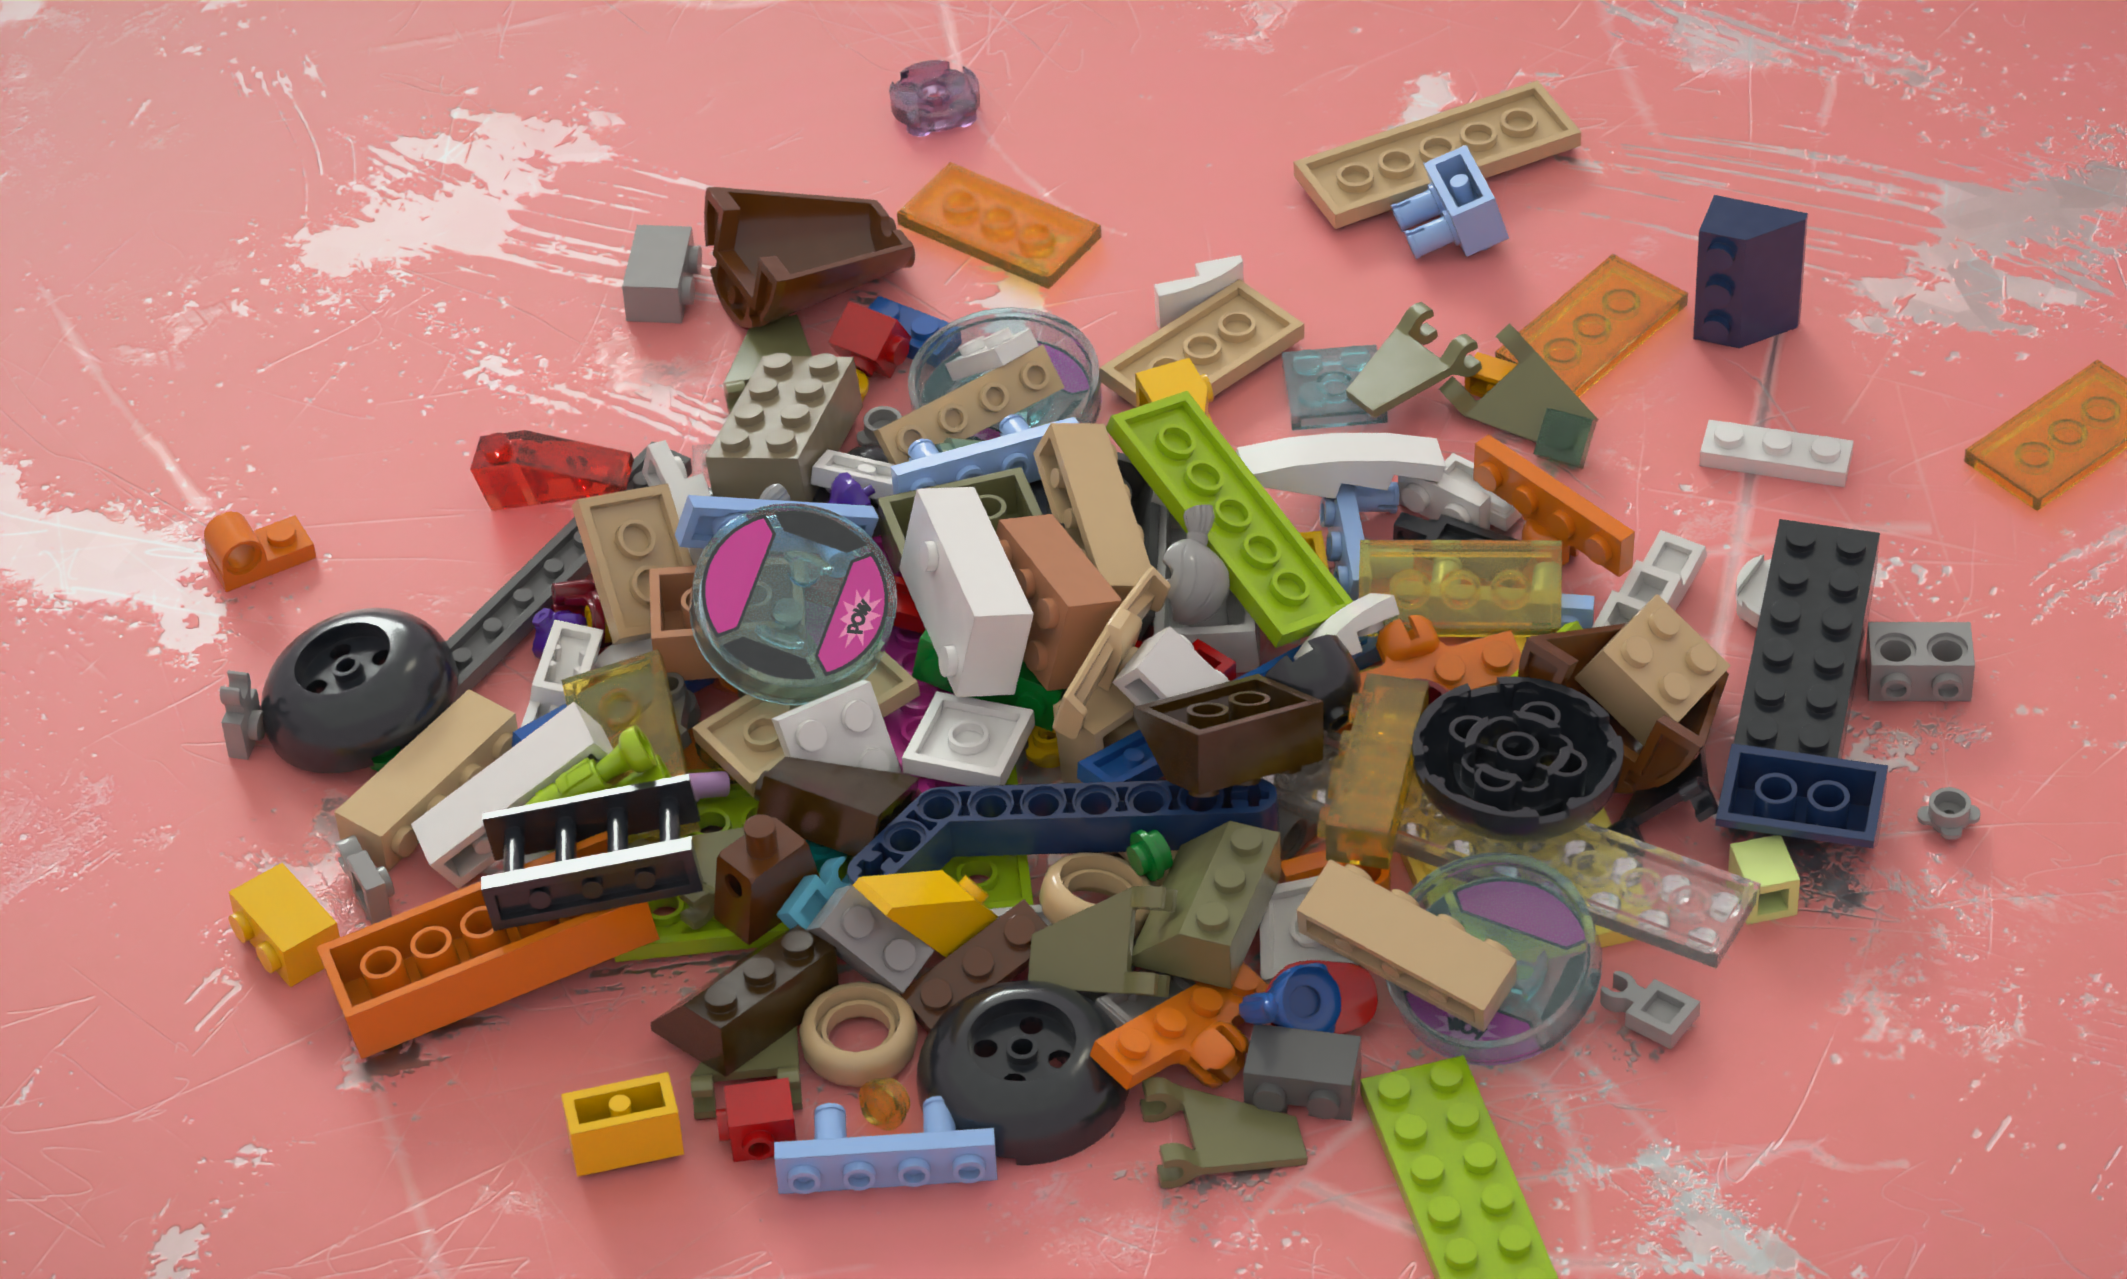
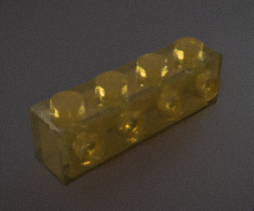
(1374, 773)

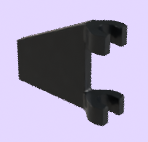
(1648, 803)

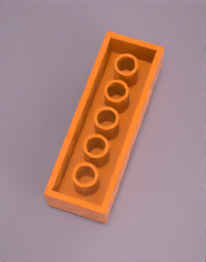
(451, 963)

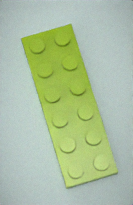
(1266, 556)
(1454, 1173)

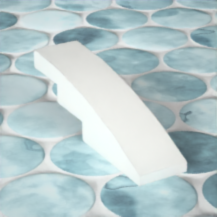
(1324, 461)
(1665, 571)
(568, 652)

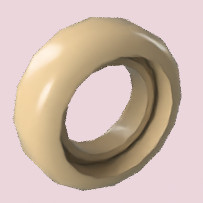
(1087, 873)
(855, 1001)

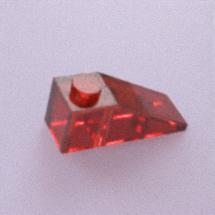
(542, 469)

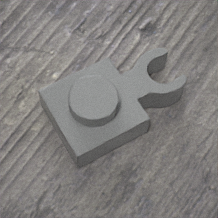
(243, 715)
(369, 884)
(1653, 1012)

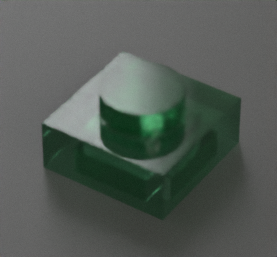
(1564, 438)

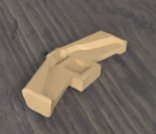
(1110, 651)

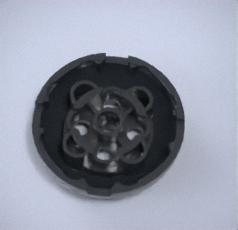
(356, 689)
(1517, 758)
(995, 1071)

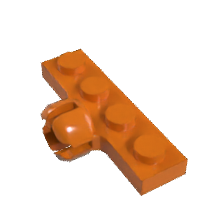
(1553, 509)
(1424, 656)
(1187, 1030)

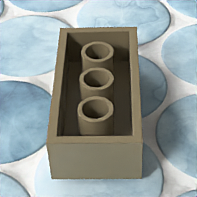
(784, 425)

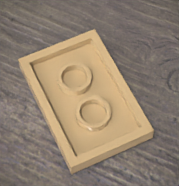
(623, 540)

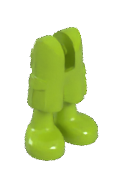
(588, 776)

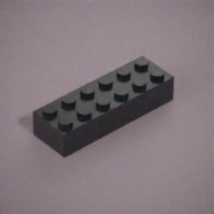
(1809, 639)

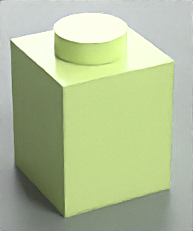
(1770, 864)

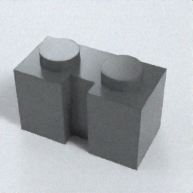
(1302, 1070)

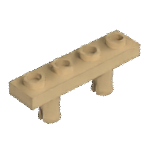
(973, 405)

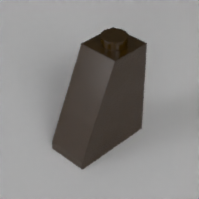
(833, 802)

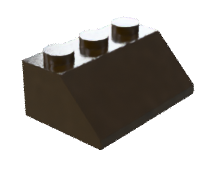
(1232, 734)
(751, 1001)

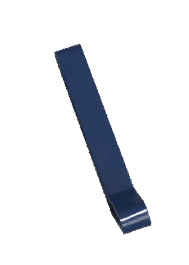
(1053, 821)

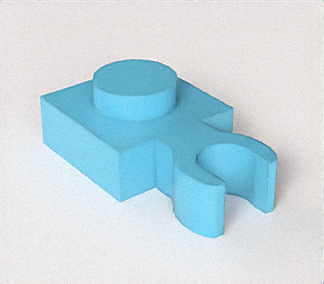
(812, 895)

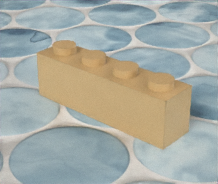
(1092, 500)
(423, 774)
(1407, 944)

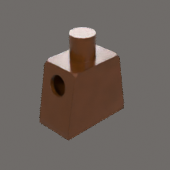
(759, 876)

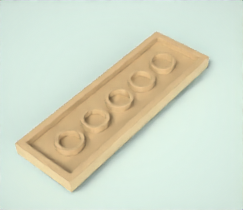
(1389, 166)

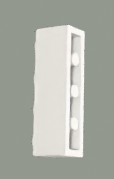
(454, 828)

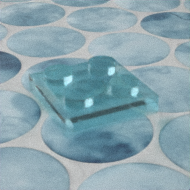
(1318, 386)

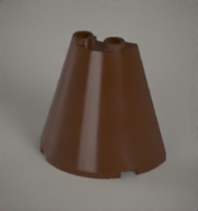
(795, 249)
(1670, 745)

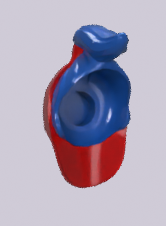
(1315, 998)

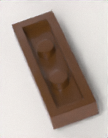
(985, 960)

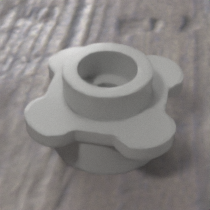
(874, 420)
(1949, 812)

